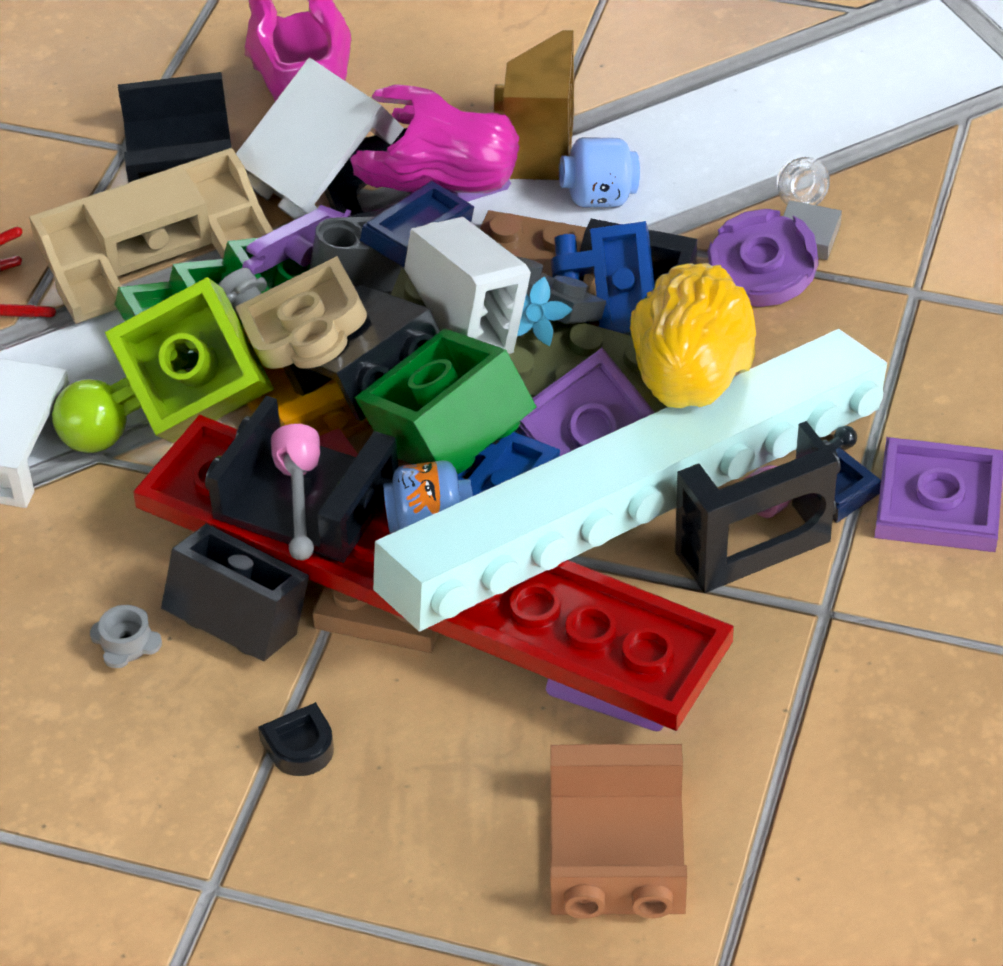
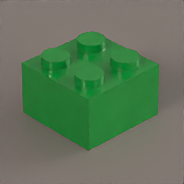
(448, 400)

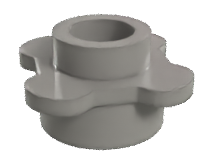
(125, 635)

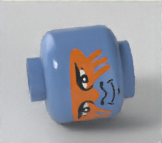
(422, 491)

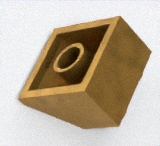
(540, 105)

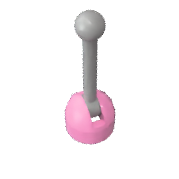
(294, 452)

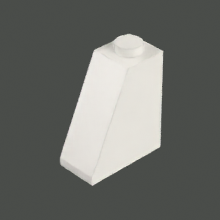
(468, 281)

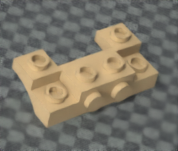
(144, 224)

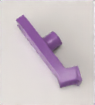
(289, 241)

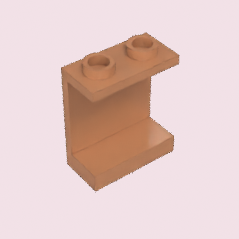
(617, 830)

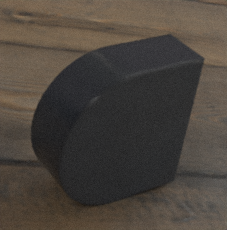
(299, 741)

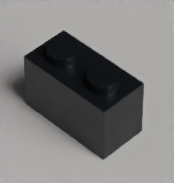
(234, 592)

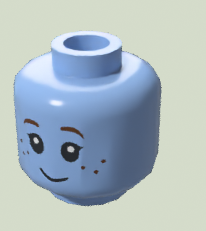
(600, 172)

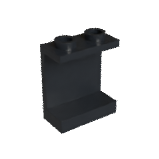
(172, 122)
(386, 338)
(339, 492)

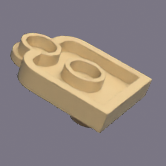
(304, 318)

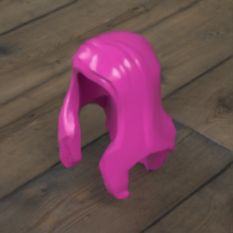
(284, 44)
(440, 145)

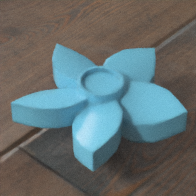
(539, 311)

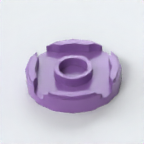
(766, 255)

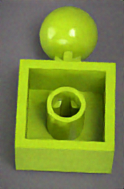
(152, 353)

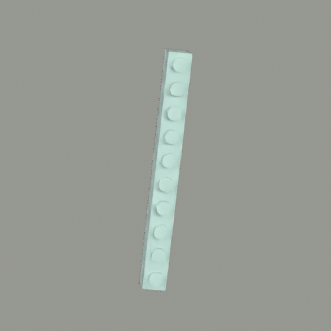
(620, 480)

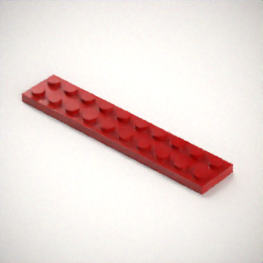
(558, 624)

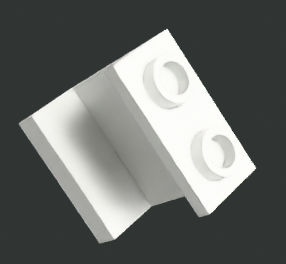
(311, 137)
(25, 404)

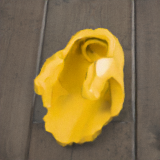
(693, 335)

